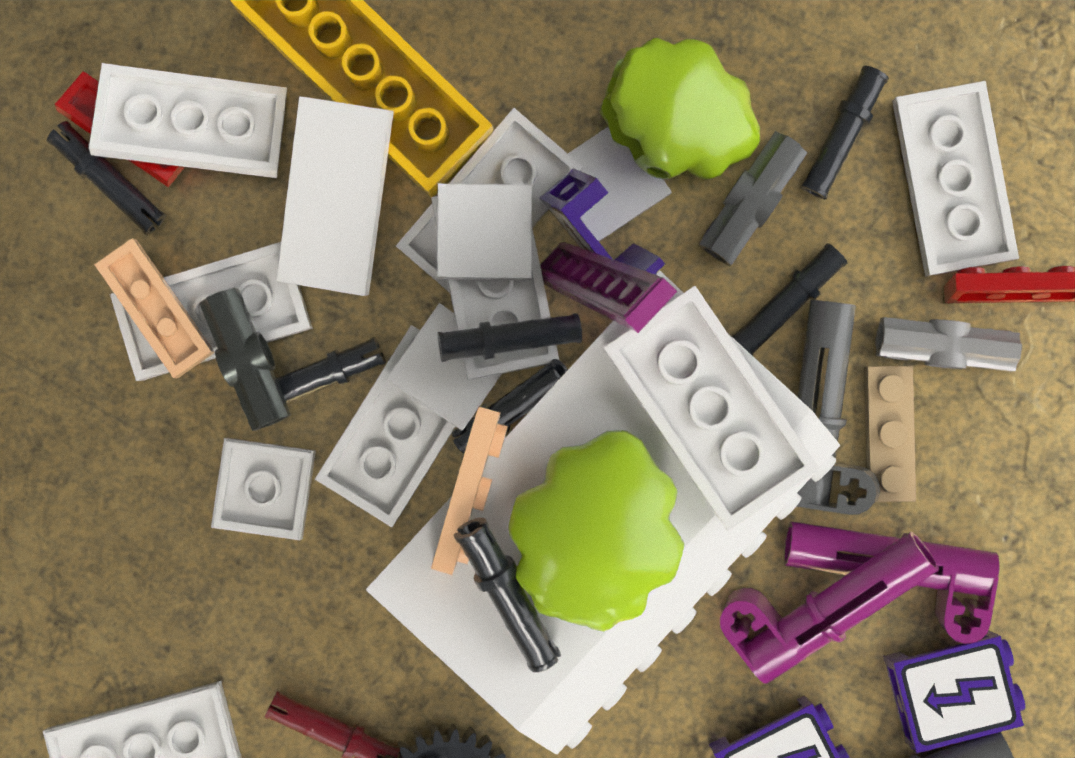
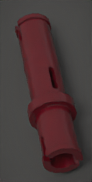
(327, 730)

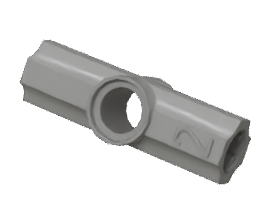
(948, 344)

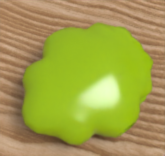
(679, 110)
(597, 532)

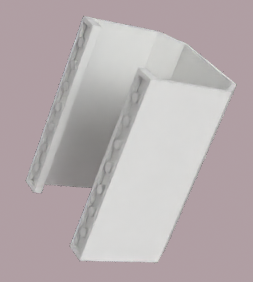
(463, 622)

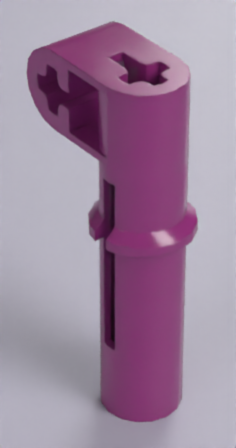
(959, 571)
(823, 615)

